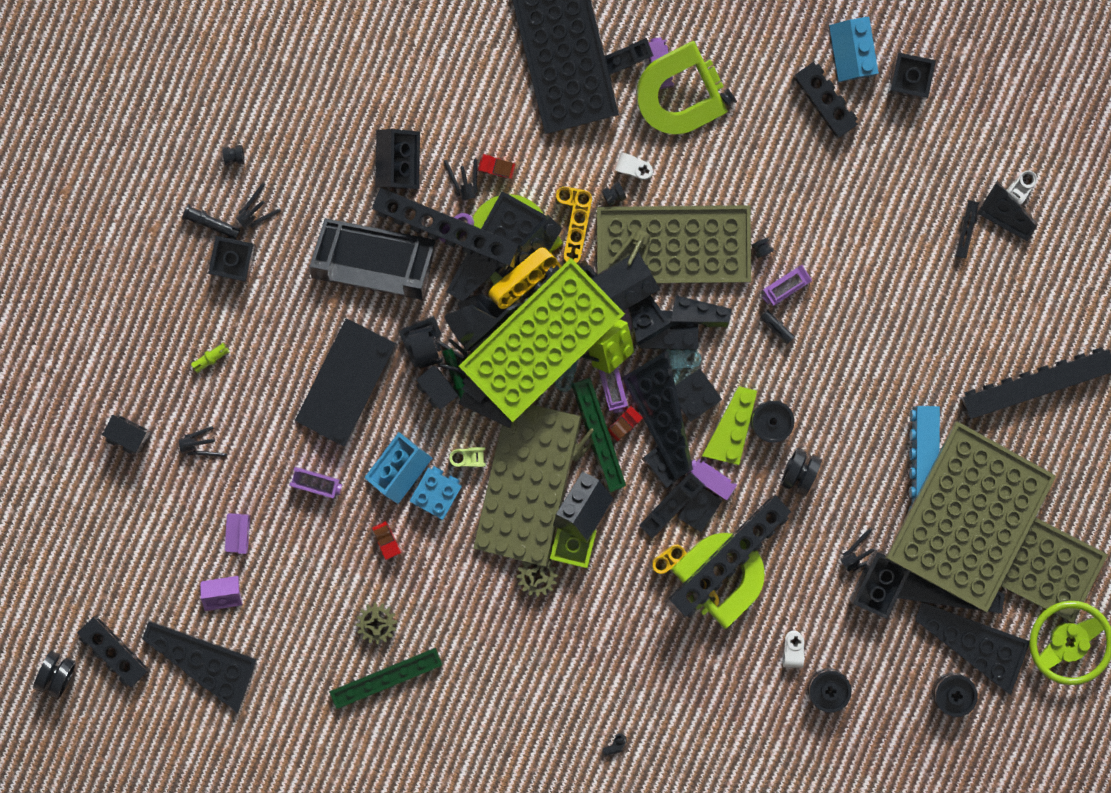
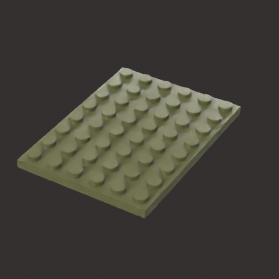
(970, 516)

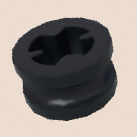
(728, 97)

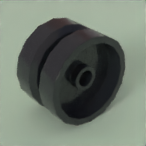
(762, 415)
(799, 470)
(54, 675)
(966, 694)
(837, 698)

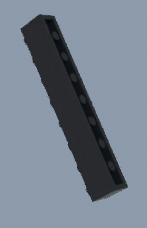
(1037, 384)

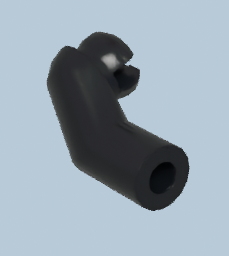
(617, 745)

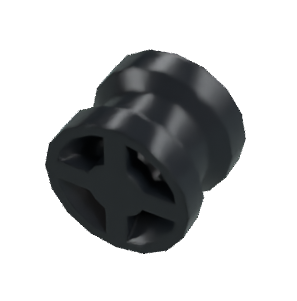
(762, 247)

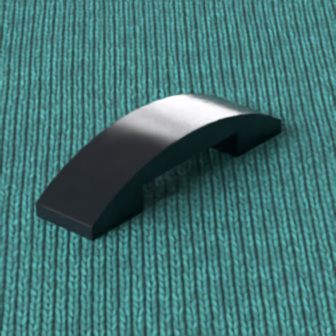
(629, 56)
(671, 505)

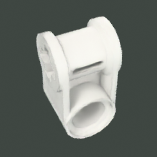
(630, 166)
(1021, 189)
(793, 654)

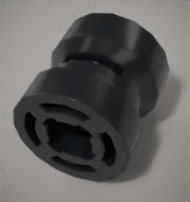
(233, 155)
(613, 194)

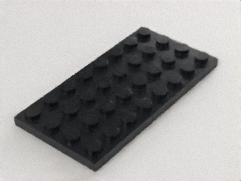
(566, 62)

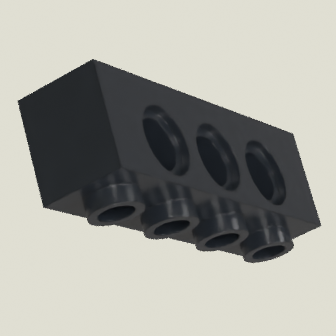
(838, 127)
(111, 640)

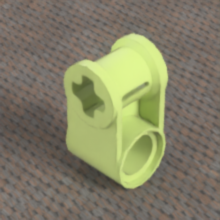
(469, 457)

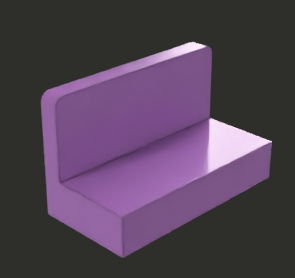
(237, 533)
(220, 593)

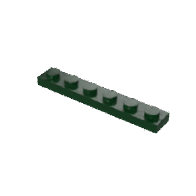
(600, 438)
(386, 678)

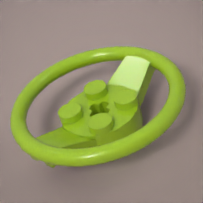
(1082, 635)

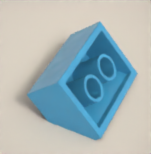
(853, 49)
(398, 468)

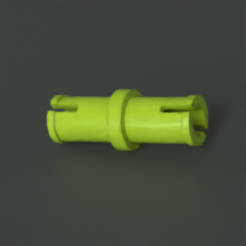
(210, 357)

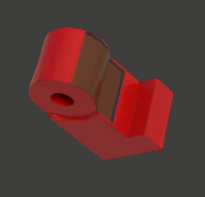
(496, 166)
(624, 423)
(386, 540)

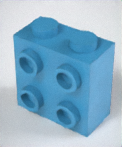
(436, 492)

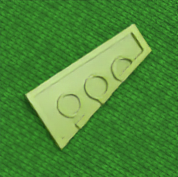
(731, 432)

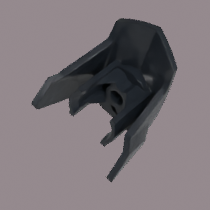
(477, 320)

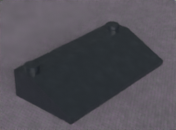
(372, 259)
(345, 382)

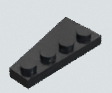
(541, 236)

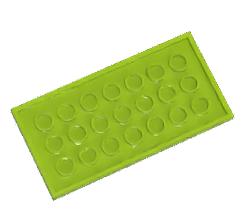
(541, 340)

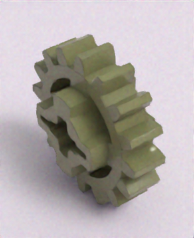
(533, 588)
(376, 631)

